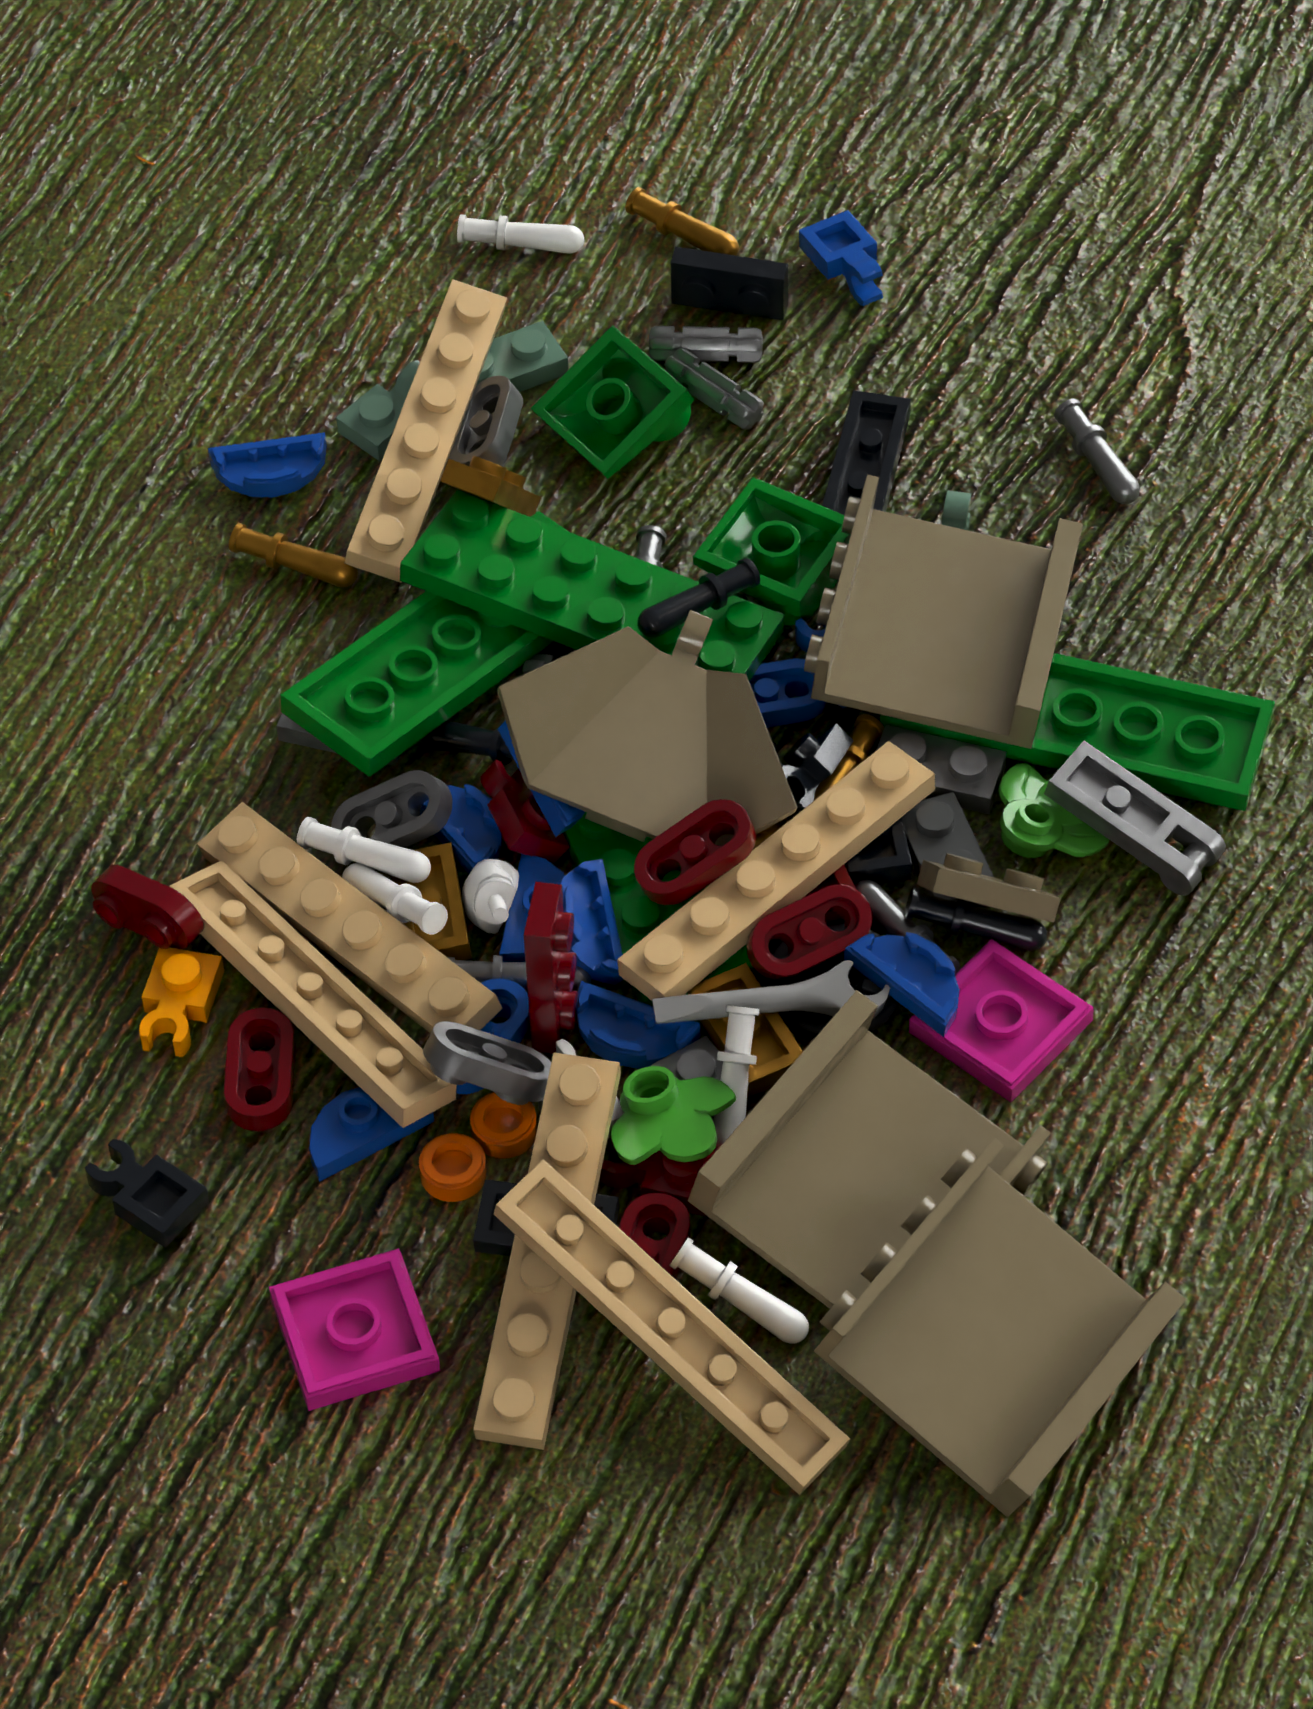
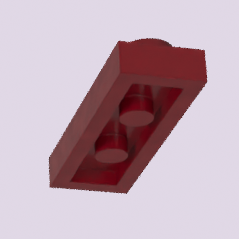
(549, 967)

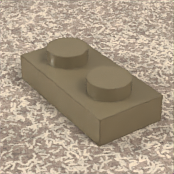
(963, 880)

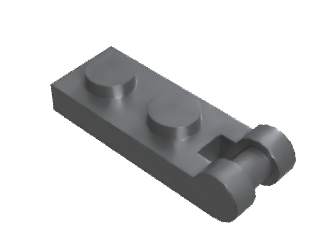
(1135, 817)

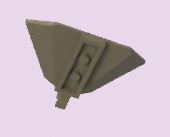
(644, 735)

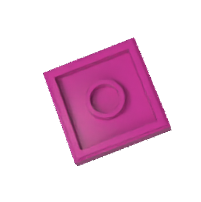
(1006, 1021)
(354, 1329)

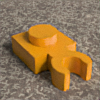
(176, 991)

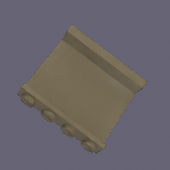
(940, 623)
(846, 1157)
(991, 1332)

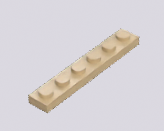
(426, 430)
(777, 873)
(348, 923)
(315, 995)
(535, 1298)
(671, 1326)

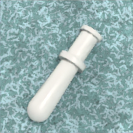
(529, 235)
(350, 846)
(401, 900)
(735, 1068)
(761, 1306)

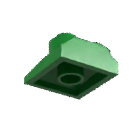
(614, 403)
(786, 541)

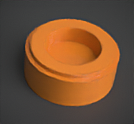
(503, 1127)
(452, 1167)

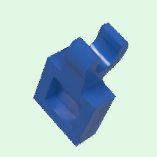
(845, 248)

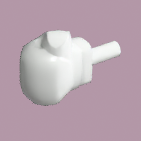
(489, 893)

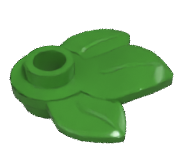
(1036, 823)
(668, 1116)

